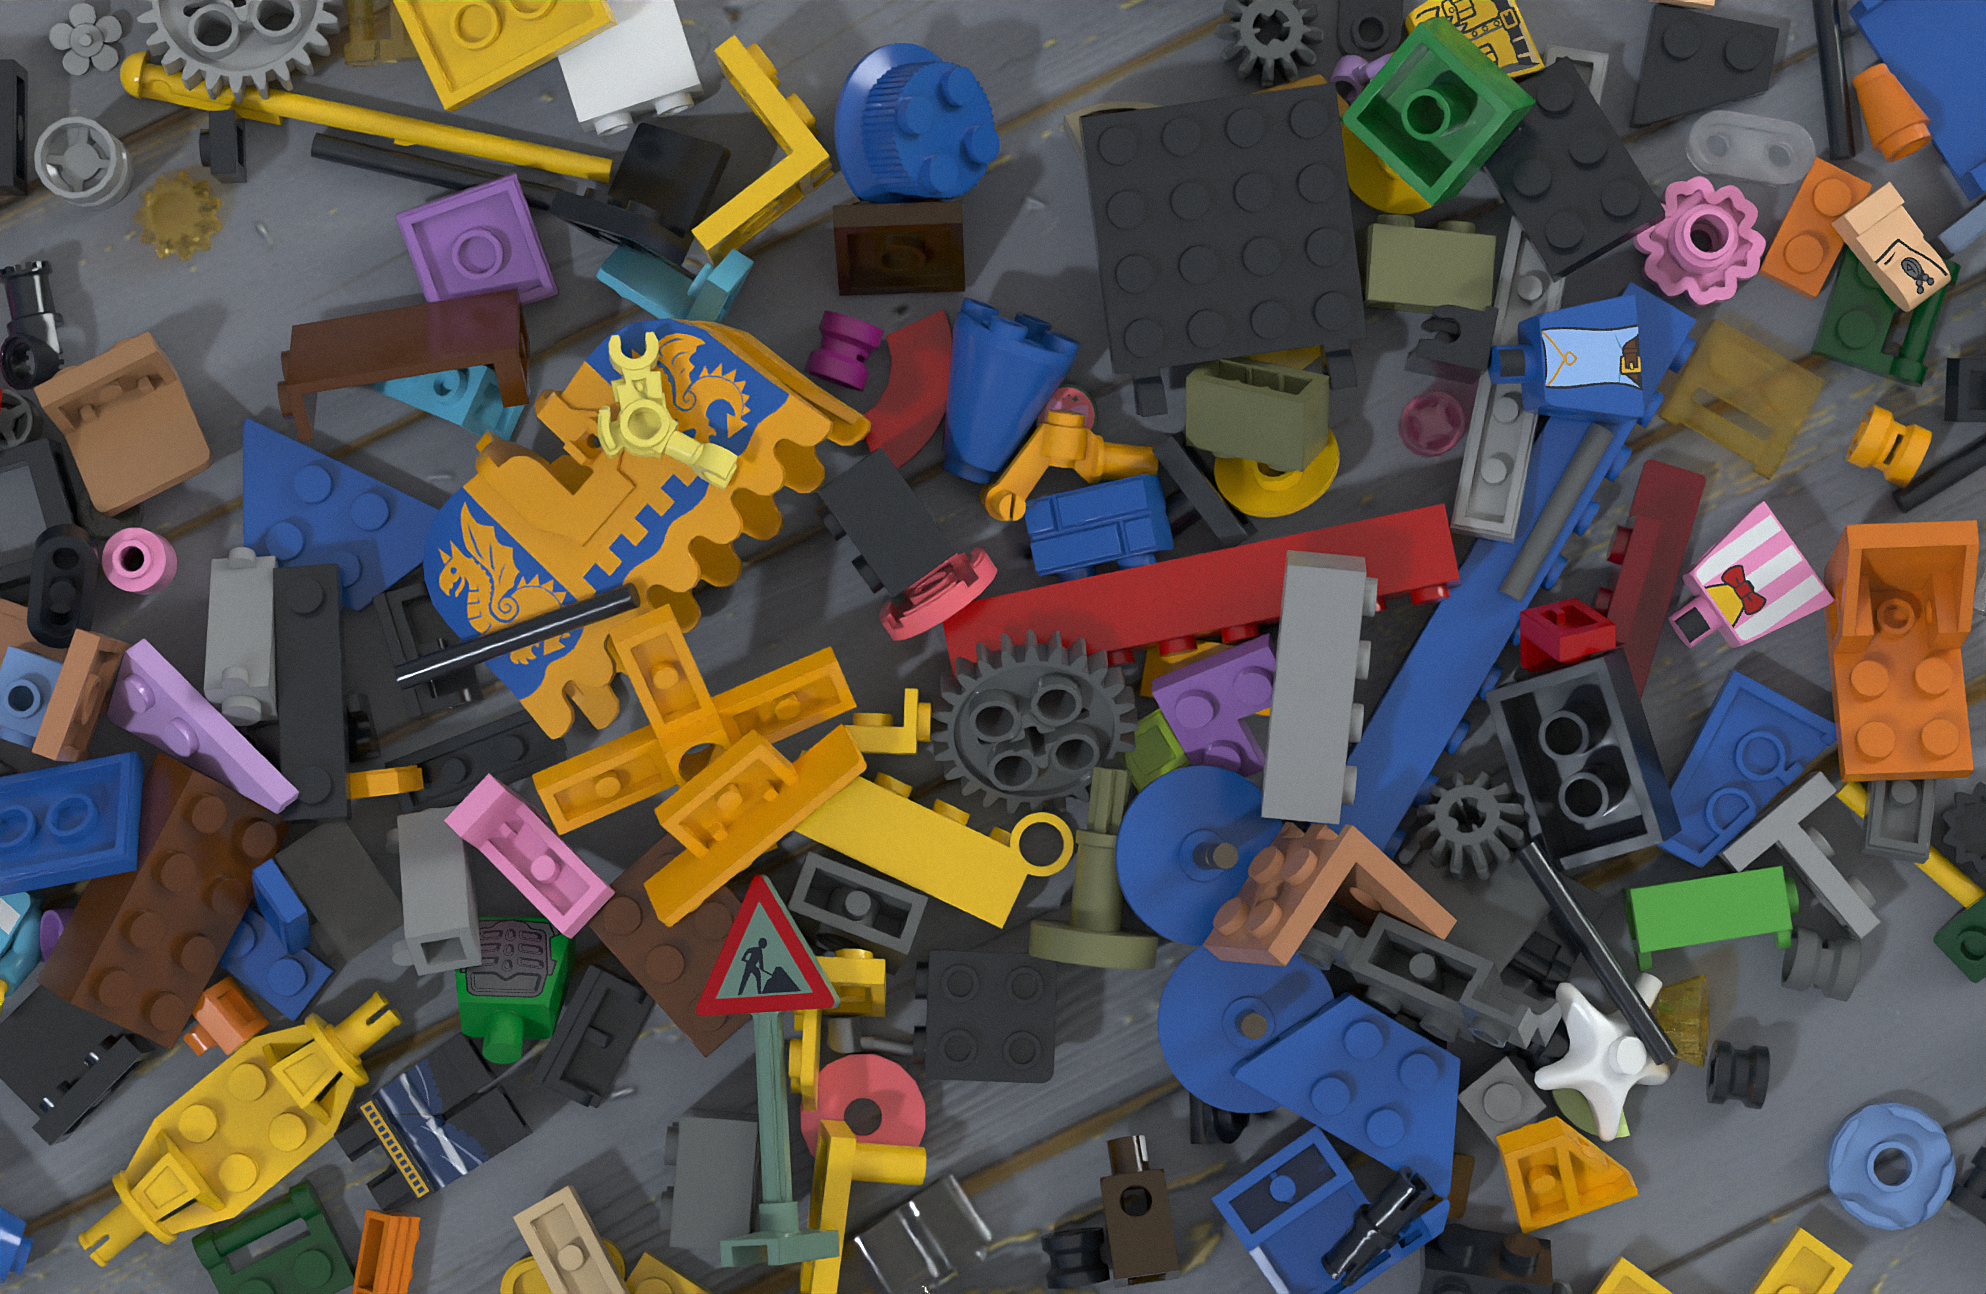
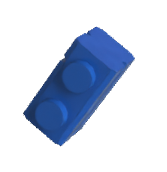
(1099, 527)

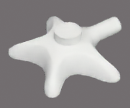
(1602, 1056)

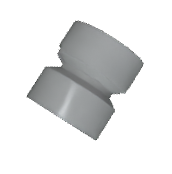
(84, 164)

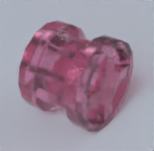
(1437, 414)

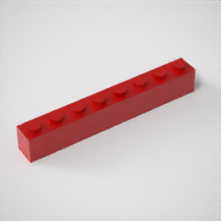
(1209, 592)

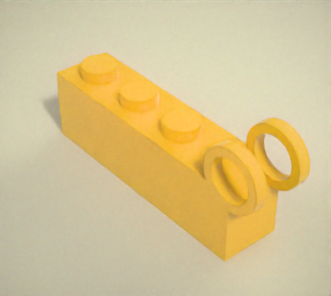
(931, 846)

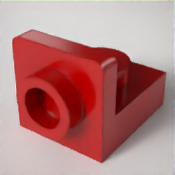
(1563, 634)

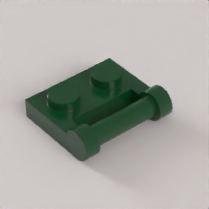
(1859, 320)
(305, 1267)

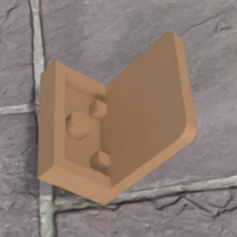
(127, 424)

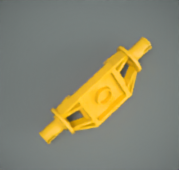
(241, 1129)

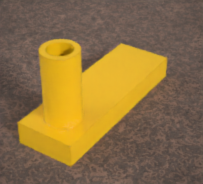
(836, 1164)

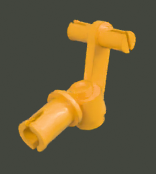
(1065, 444)

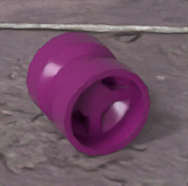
(843, 350)

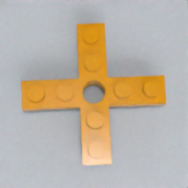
(681, 718)

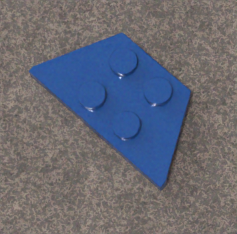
(327, 513)
(1366, 1085)

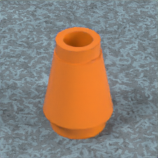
(1890, 114)

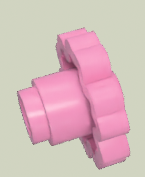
(1732, 249)

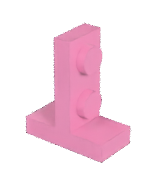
(530, 854)

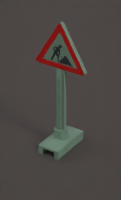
(765, 973)

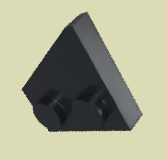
(1699, 63)

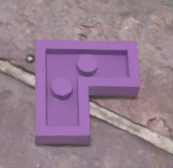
(1212, 697)

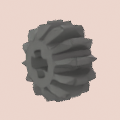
(1277, 53)
(1484, 844)

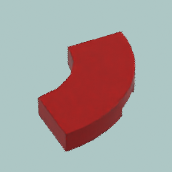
(916, 390)

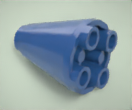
(998, 385)

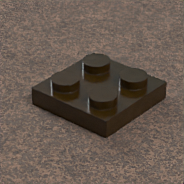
(899, 247)

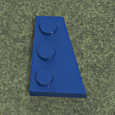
(1738, 762)

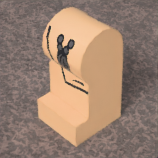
(1893, 248)

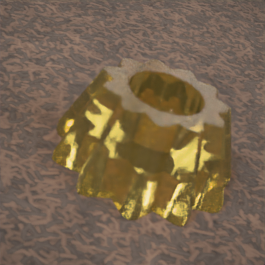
(178, 216)
(1685, 1017)

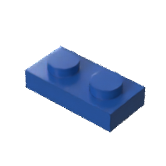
(267, 969)

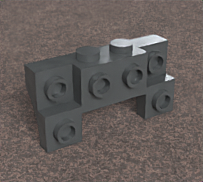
(1429, 980)

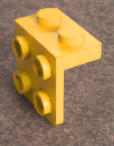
(862, 992)

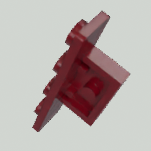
(1648, 561)

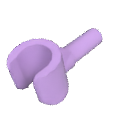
(1357, 72)

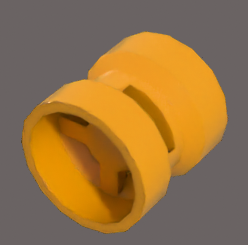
(1878, 440)

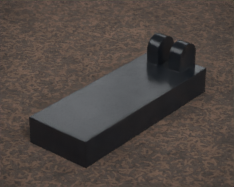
(504, 748)

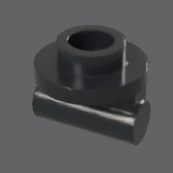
(1213, 1124)

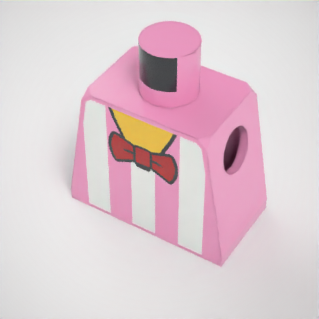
(1748, 583)

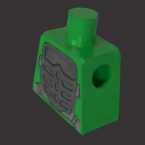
(517, 986)

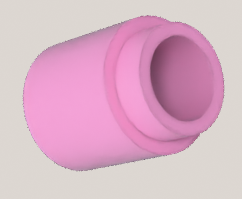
(158, 564)

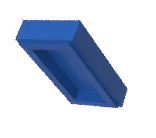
(281, 907)

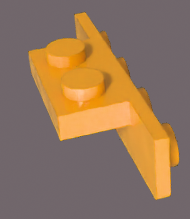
(741, 810)

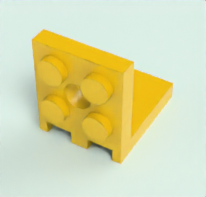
(787, 181)

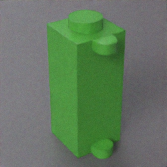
(1710, 910)

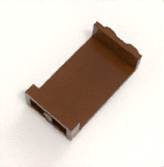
(406, 345)

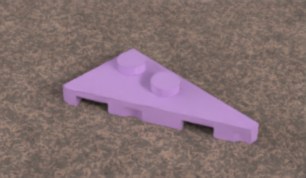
(173, 716)

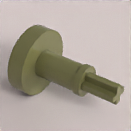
(1094, 926)

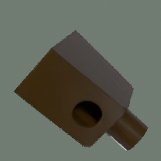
(1142, 1245)

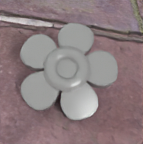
(87, 40)

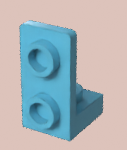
(671, 294)
(460, 396)

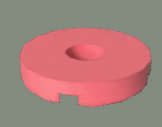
(938, 594)
(870, 1078)

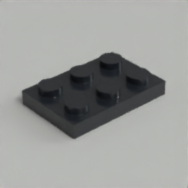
(1570, 175)

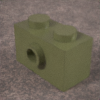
(1424, 267)
(1258, 412)

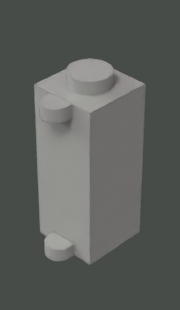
(242, 639)
(436, 894)

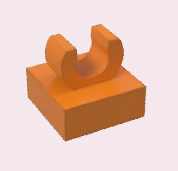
(224, 1019)

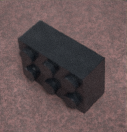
(1584, 761)

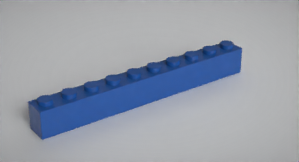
(1466, 633)

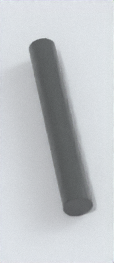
(1556, 512)

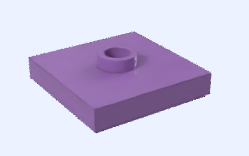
(478, 244)

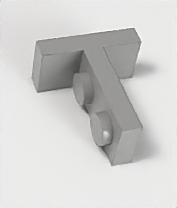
(1805, 854)

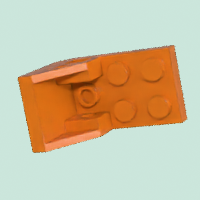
(1897, 648)

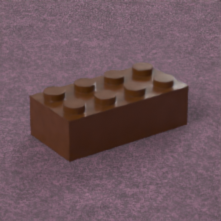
(155, 934)

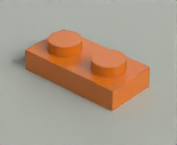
(1805, 239)

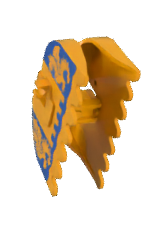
(562, 531)

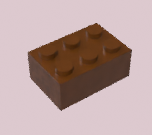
(675, 959)

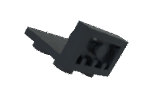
(654, 196)
(65, 1061)

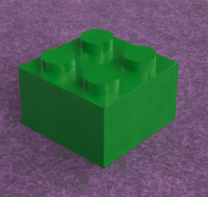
(1437, 110)

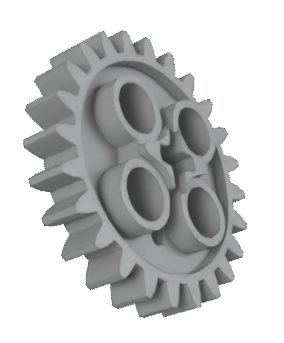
(250, 53)

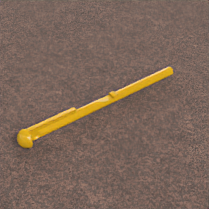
(150, 81)

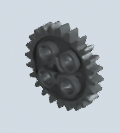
(1032, 721)

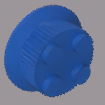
(912, 127)

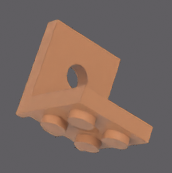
(81, 688)
(1296, 881)

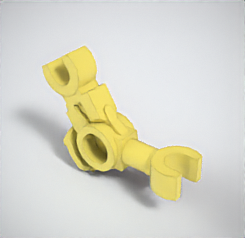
(646, 425)

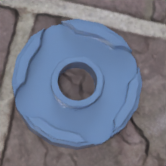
(1852, 1158)

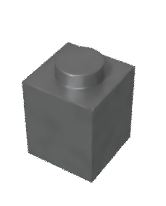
(1498, 1098)

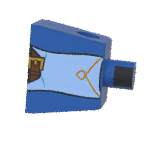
(1577, 362)

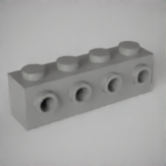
(1315, 687)

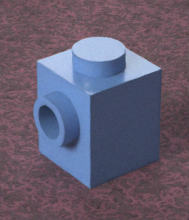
(25, 693)

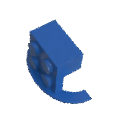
(1299, 1209)

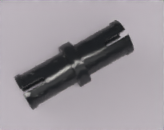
(1376, 1226)

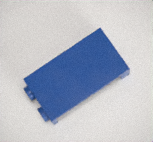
(1941, 63)

